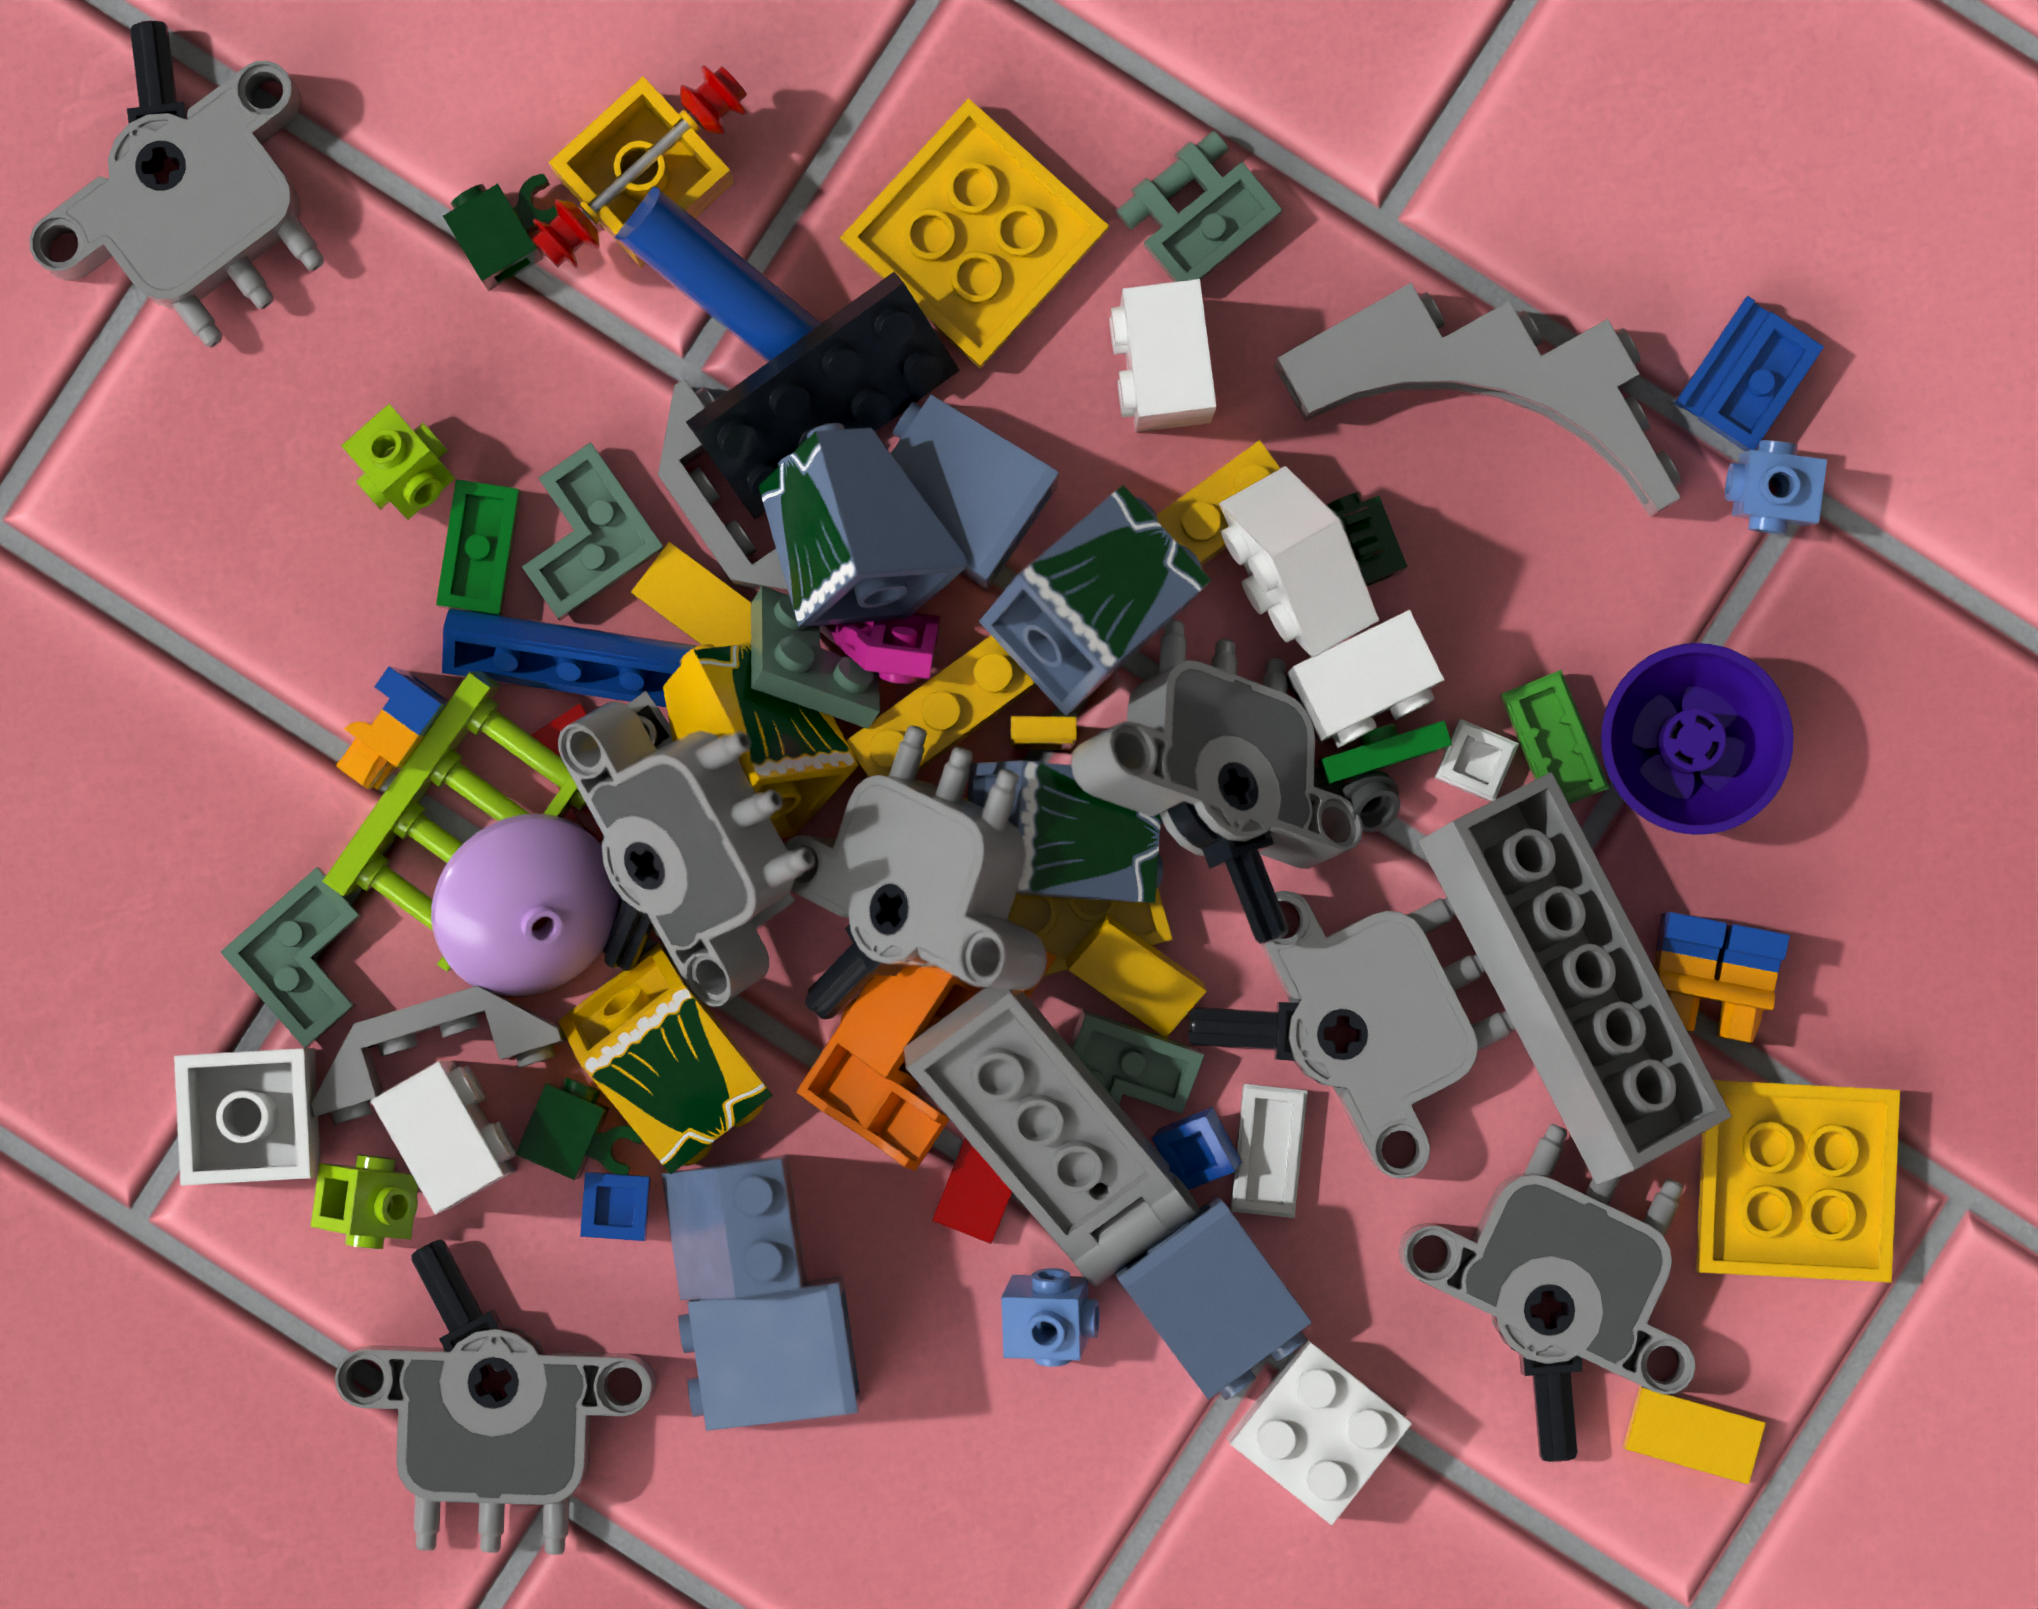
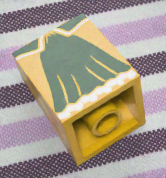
(790, 745)
(664, 1060)

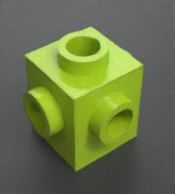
(399, 462)
(365, 1201)

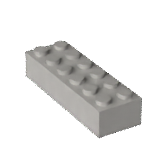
(1574, 979)

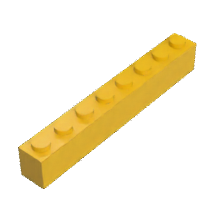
(990, 679)

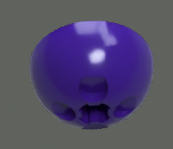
(1731, 729)

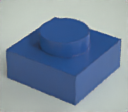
(1197, 1148)
(615, 1206)

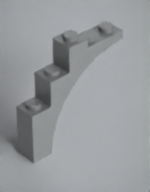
(1496, 356)

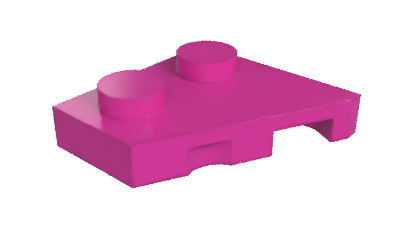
(894, 648)

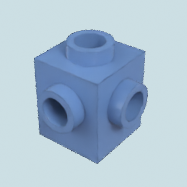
(1797, 481)
(1048, 1317)

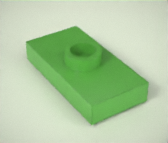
(1554, 736)

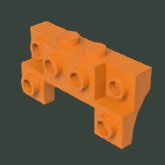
(863, 1067)

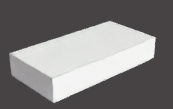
(1269, 1150)

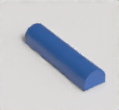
(714, 276)
(558, 656)

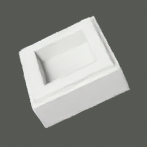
(1476, 760)

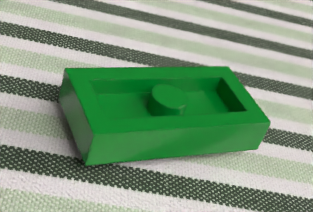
(478, 547)
(1383, 749)

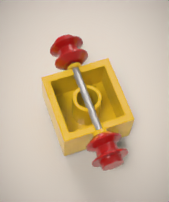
(632, 149)

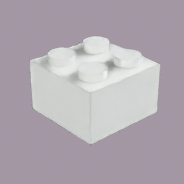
(1166, 356)
(1297, 562)
(1364, 678)
(247, 1116)
(446, 1134)
(1318, 1431)

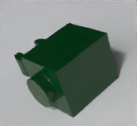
(495, 233)
(1369, 537)
(568, 1128)

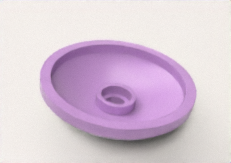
(508, 881)

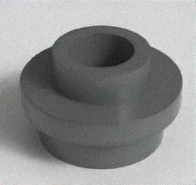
(1373, 799)

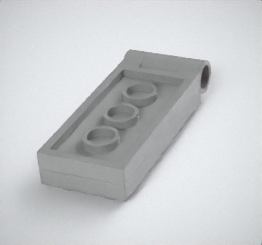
(1050, 1131)

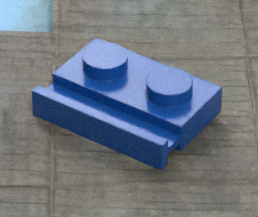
(1748, 375)

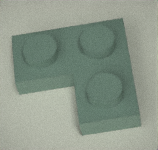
(606, 539)
(795, 668)
(280, 954)
(1136, 1061)

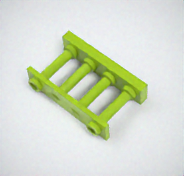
(439, 763)

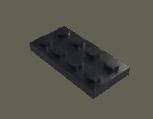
(847, 371)

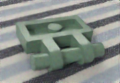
(1213, 224)

